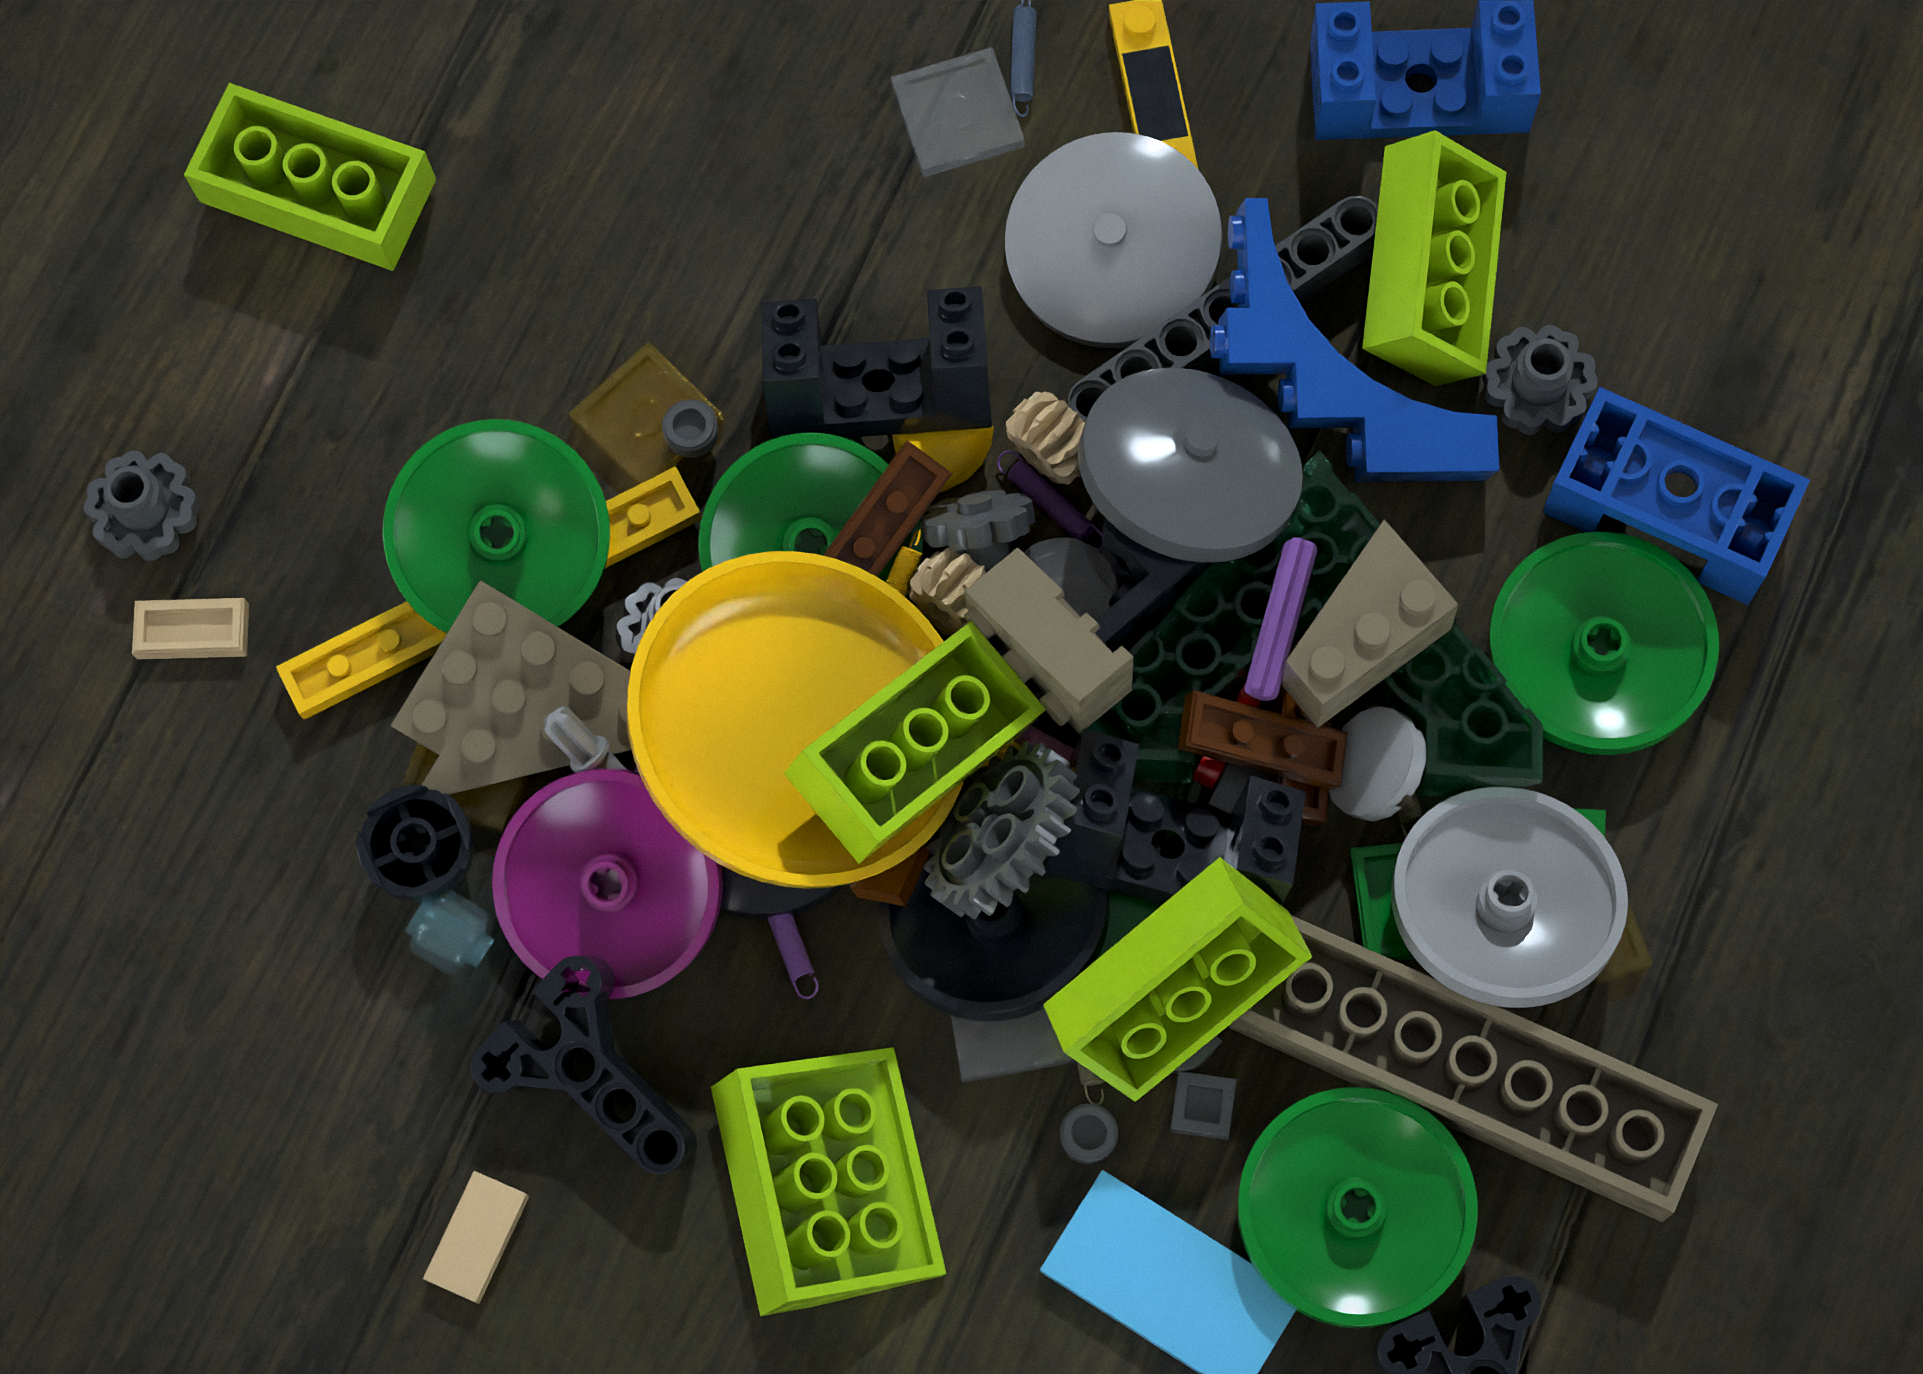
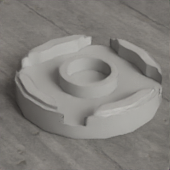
(1380, 763)

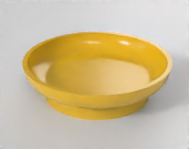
(745, 678)

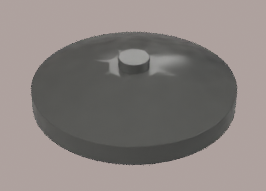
(1190, 465)

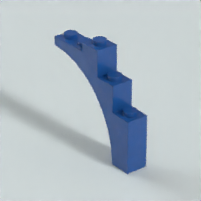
(1322, 389)

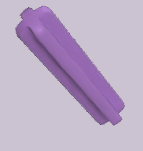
(1281, 619)

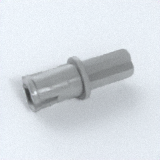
(578, 742)

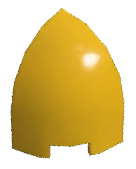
(955, 450)

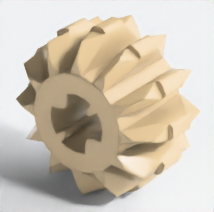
(1047, 436)
(941, 586)

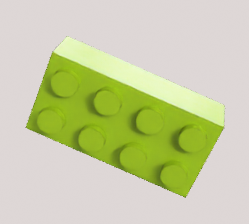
(310, 176)
(1434, 259)
(914, 741)
(1177, 980)

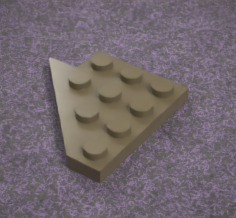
(494, 687)

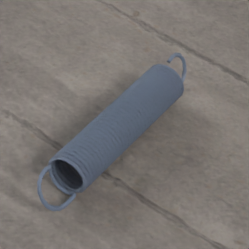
(1023, 54)

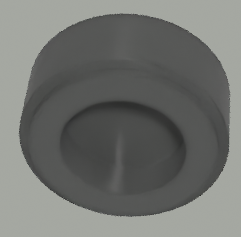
(690, 428)
(1088, 1134)

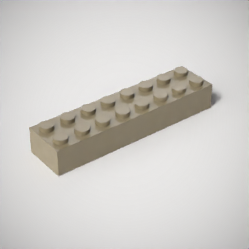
(1486, 1072)

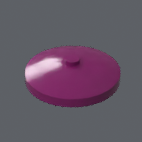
(603, 877)

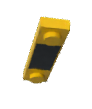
(1150, 74)

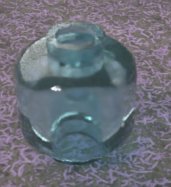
(449, 932)

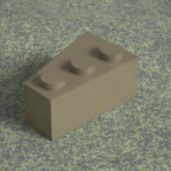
(1368, 627)
(1049, 641)

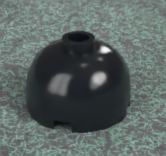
(415, 843)

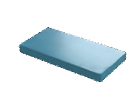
(1167, 1281)

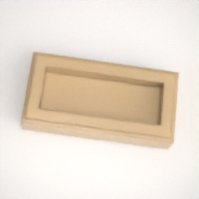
(190, 628)
(476, 1237)

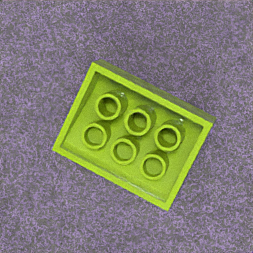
(826, 1179)

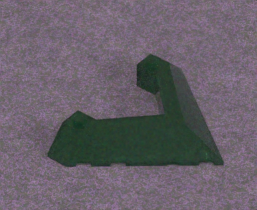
(1207, 642)

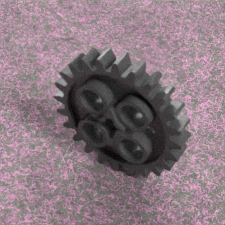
(1001, 830)

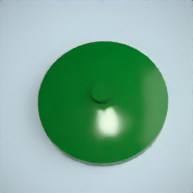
(790, 498)
(497, 509)
(1605, 641)
(1357, 1207)

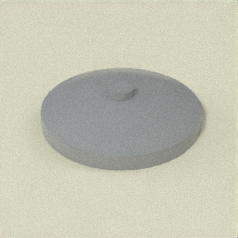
(1112, 238)
(1509, 897)

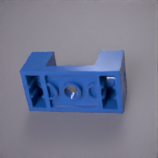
(1480, 74)
(1729, 521)

